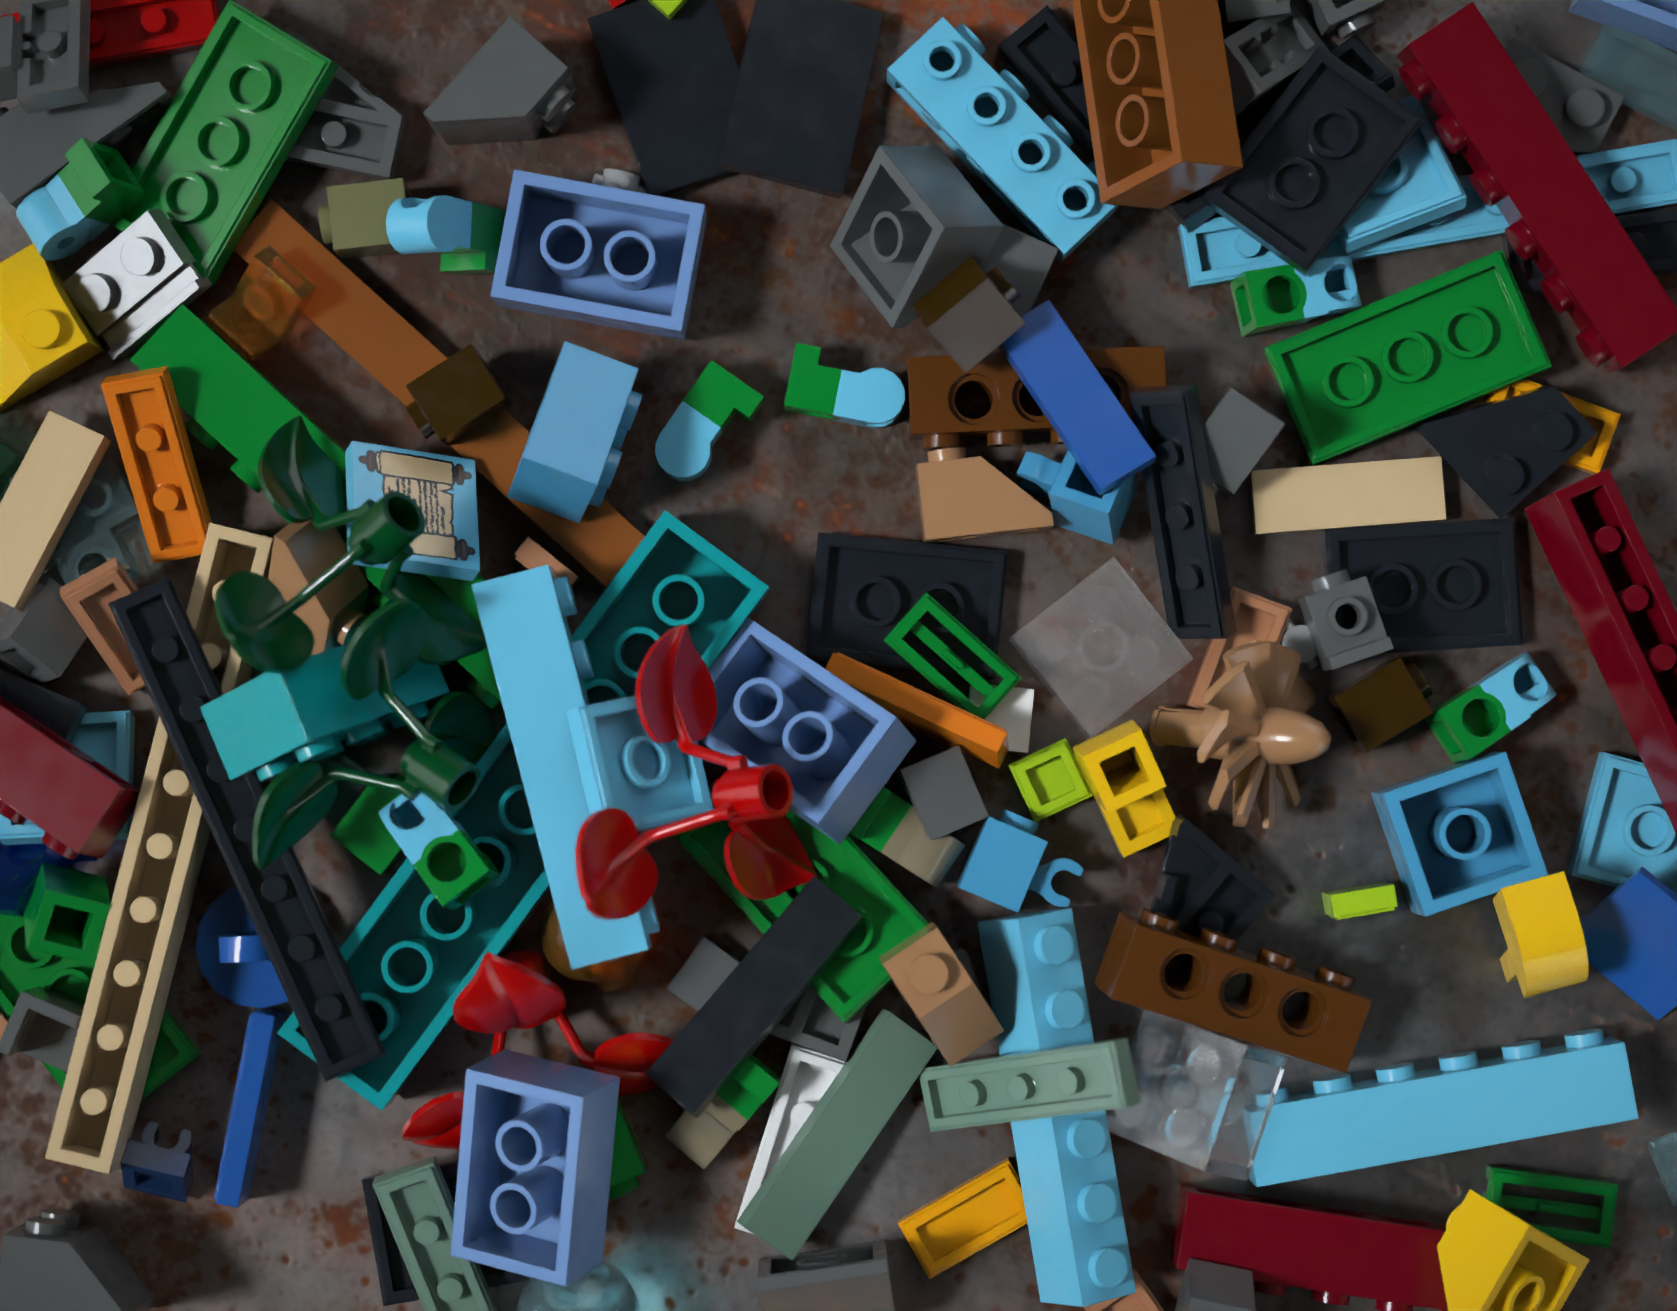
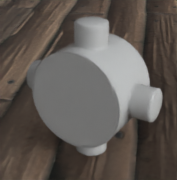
(620, 180)
(1300, 640)

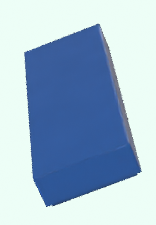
(1076, 399)
(249, 1107)

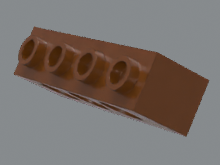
(937, 379)
(1320, 1033)

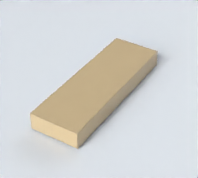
(1347, 495)
(43, 502)

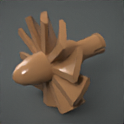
(1253, 725)

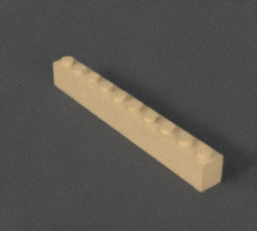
(148, 905)

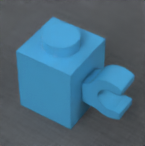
(1073, 497)
(1007, 863)

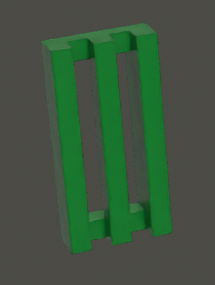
(912, 623)
(1603, 1213)

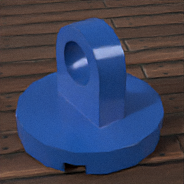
(234, 955)

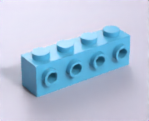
(1000, 136)

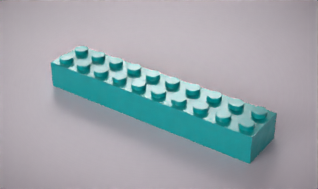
(419, 956)

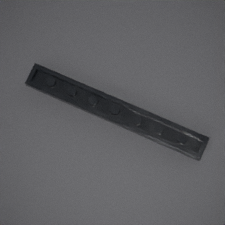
(280, 894)

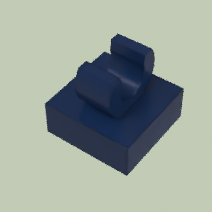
(158, 1169)

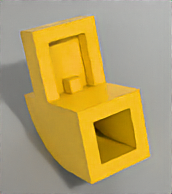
(1126, 786)
(1541, 935)

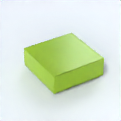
(1050, 780)
(1359, 900)

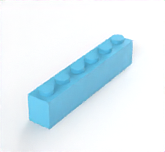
(538, 681)
(1445, 1107)
(1060, 1159)

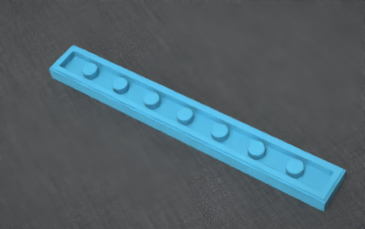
(1627, 179)

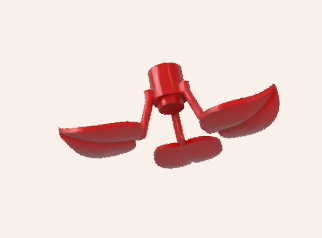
(761, 851)
(518, 995)

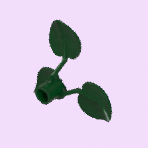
(307, 487)
(434, 764)

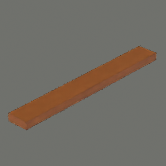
(400, 354)

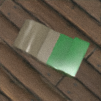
(897, 833)
(728, 1112)

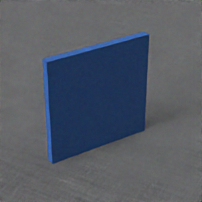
(1635, 941)

